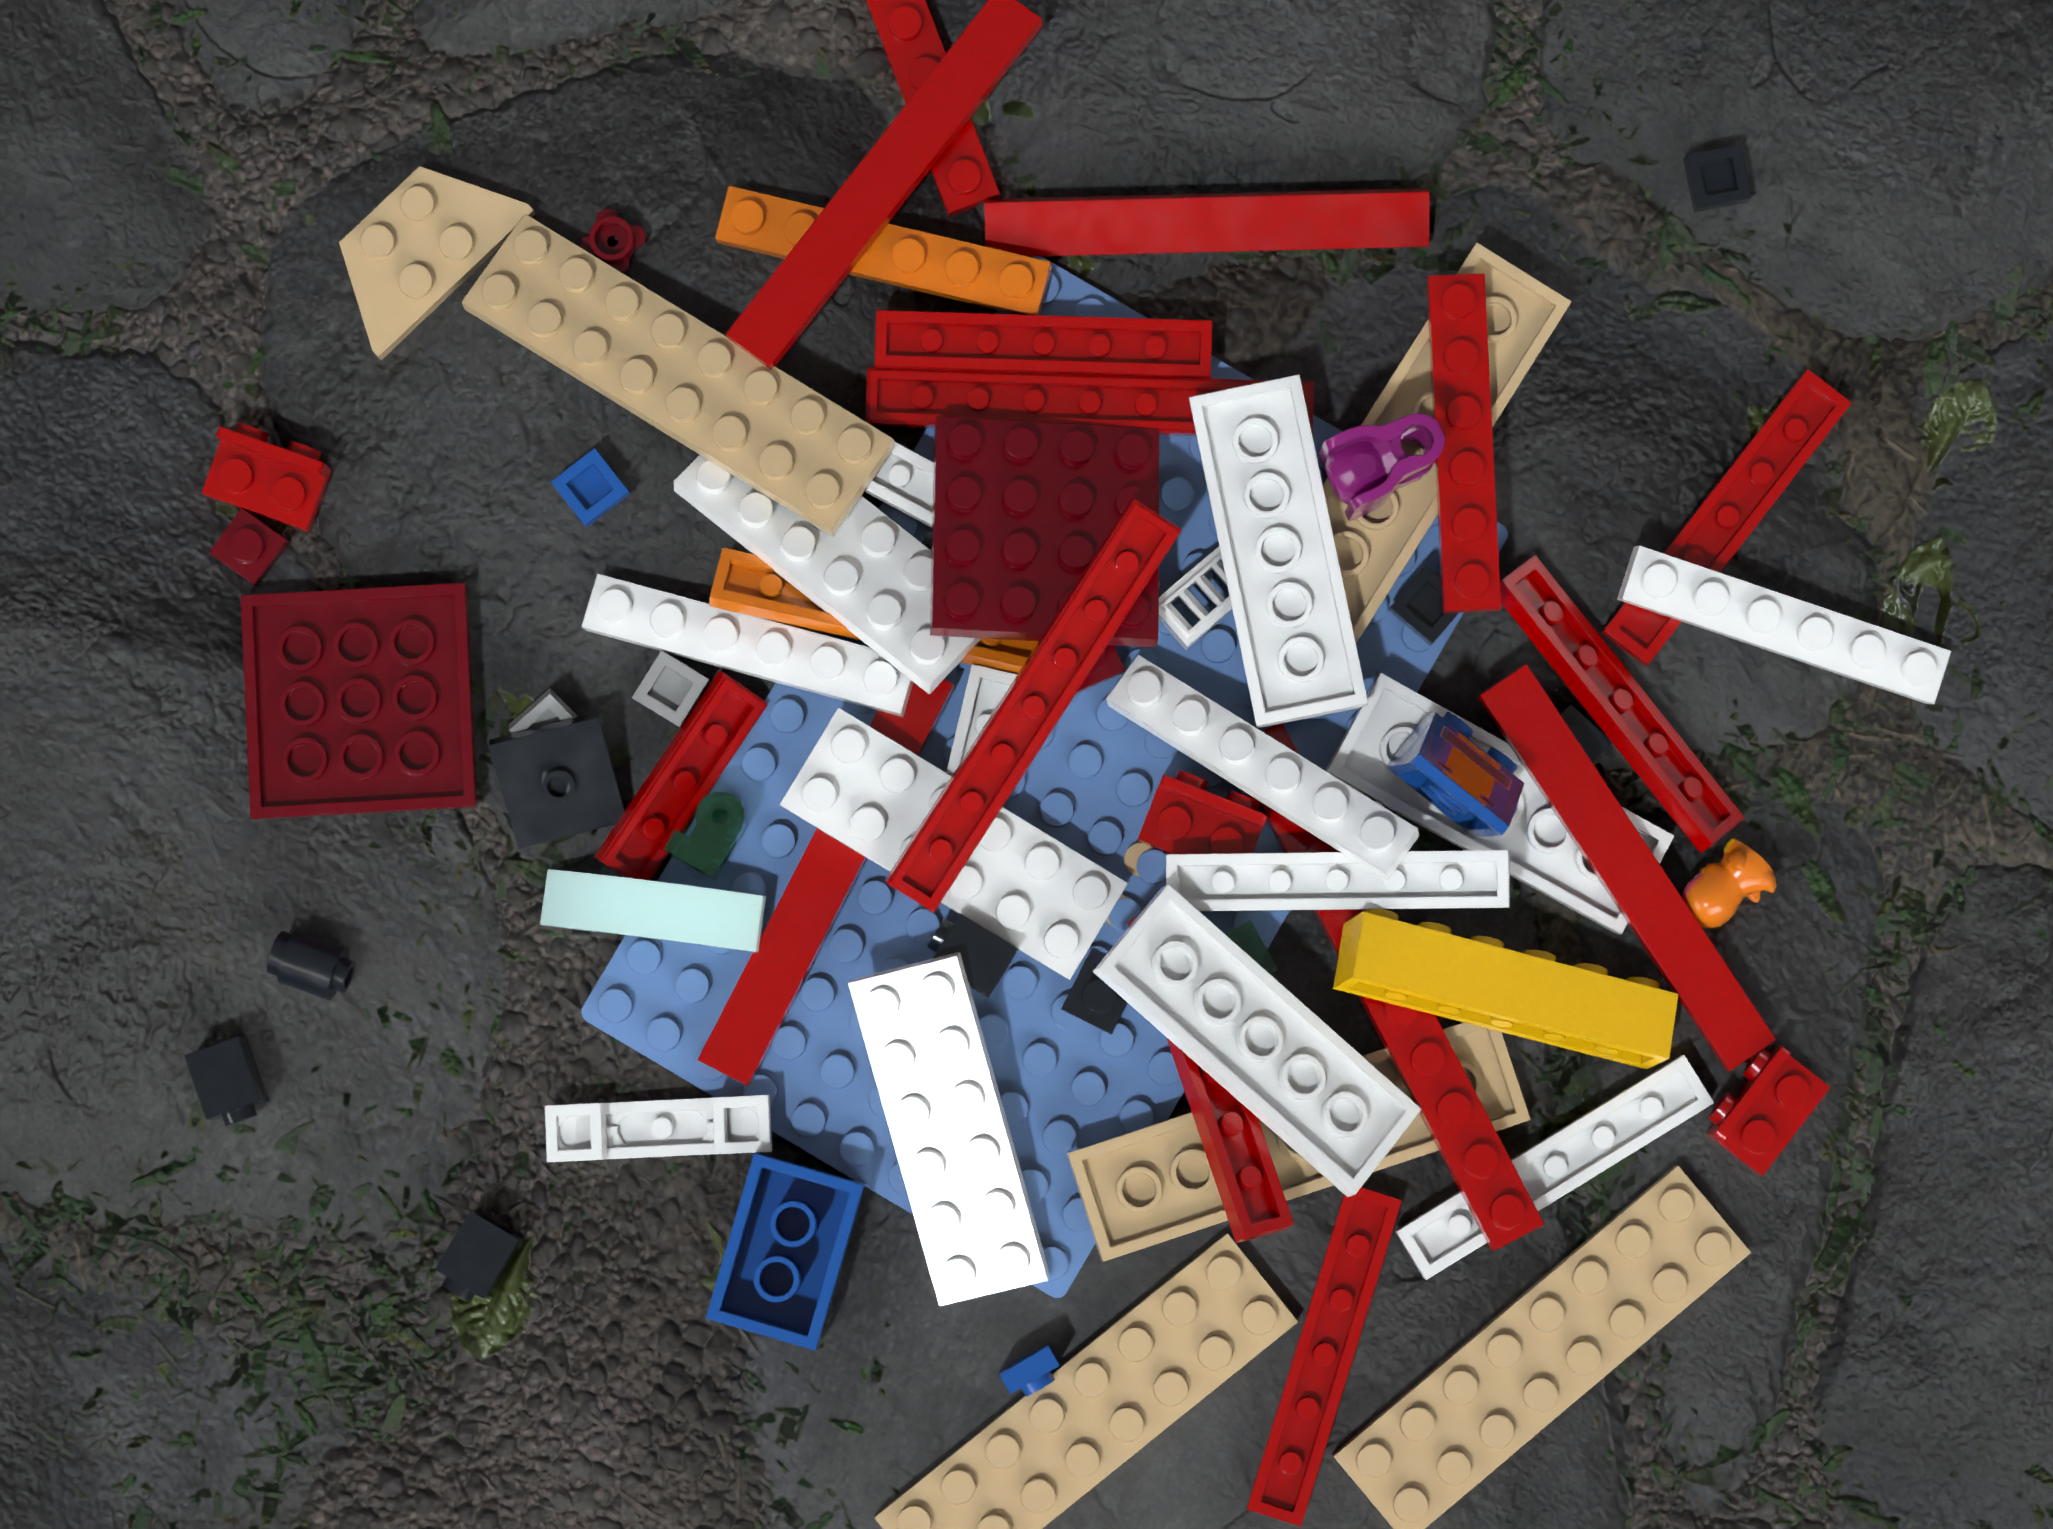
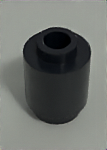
(311, 964)

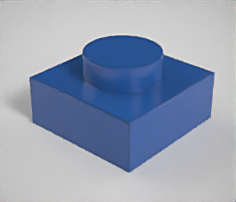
(590, 488)
(1030, 1371)

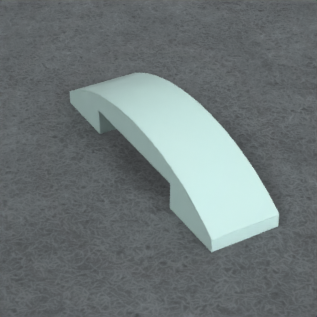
(653, 910)

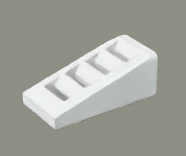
(1175, 622)

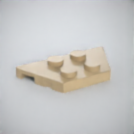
(422, 249)

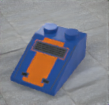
(1459, 776)

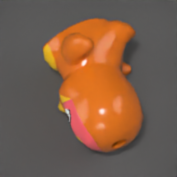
(1721, 886)

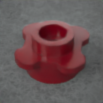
(607, 226)

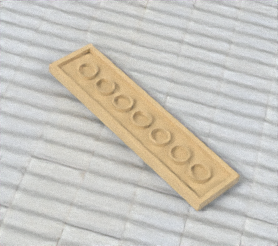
(678, 374)
(1381, 543)
(1162, 1187)
(1542, 1353)
(1103, 1401)

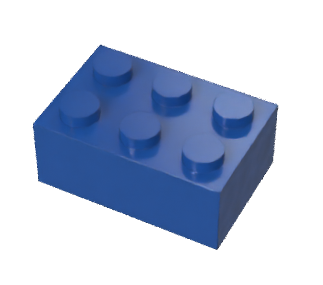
(785, 1251)

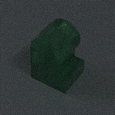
(713, 839)

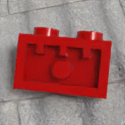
(267, 478)
(1198, 822)
(1766, 1108)

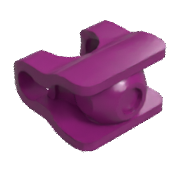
(1370, 463)

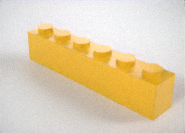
(1505, 989)

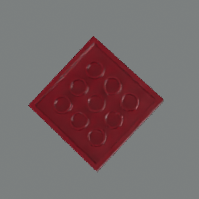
(1024, 517)
(358, 701)

